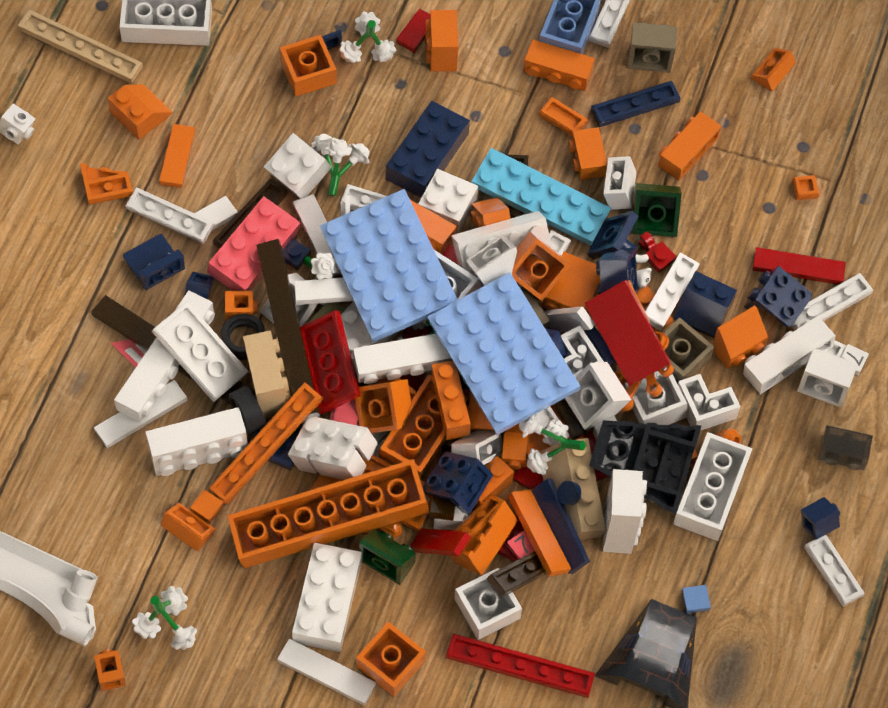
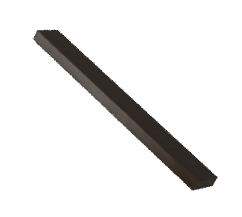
(285, 316)
(138, 331)

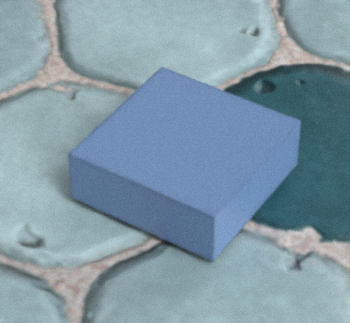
(696, 599)

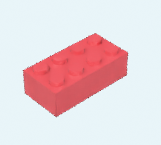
(238, 260)

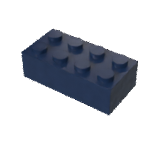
(427, 148)

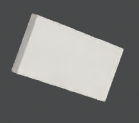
(200, 351)

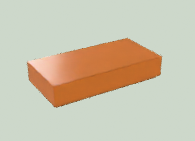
(562, 116)

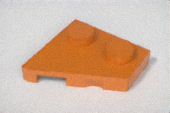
(105, 184)

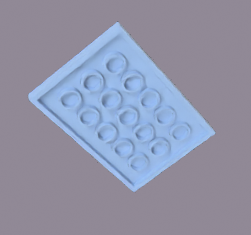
(388, 265)
(503, 353)

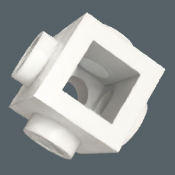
(16, 124)

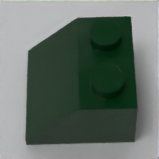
(657, 209)
(387, 555)

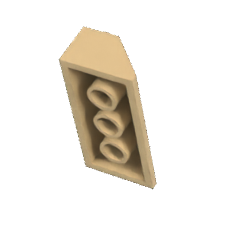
(574, 467)

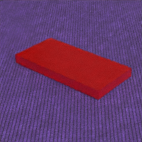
(627, 333)
(330, 361)

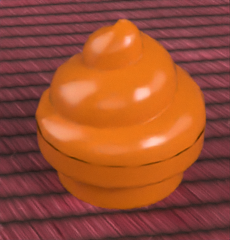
(730, 434)

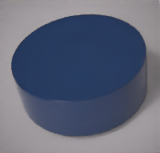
(569, 493)

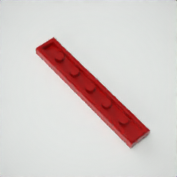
(520, 665)

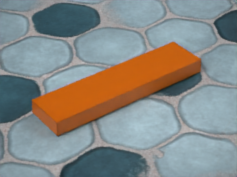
(539, 533)

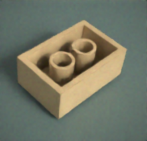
(267, 372)

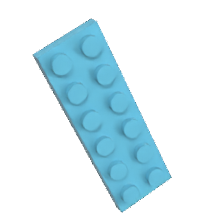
(534, 191)

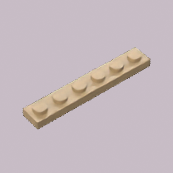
(80, 46)

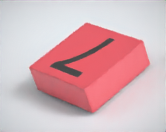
(520, 545)

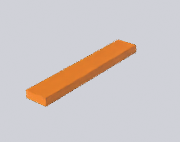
(266, 443)

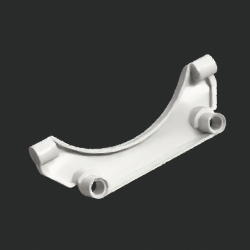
(49, 587)

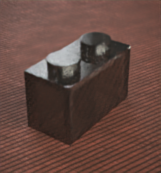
(845, 448)

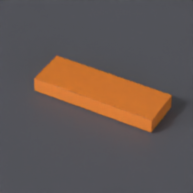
(177, 156)

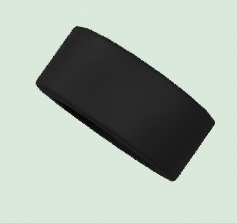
(237, 321)
(249, 408)

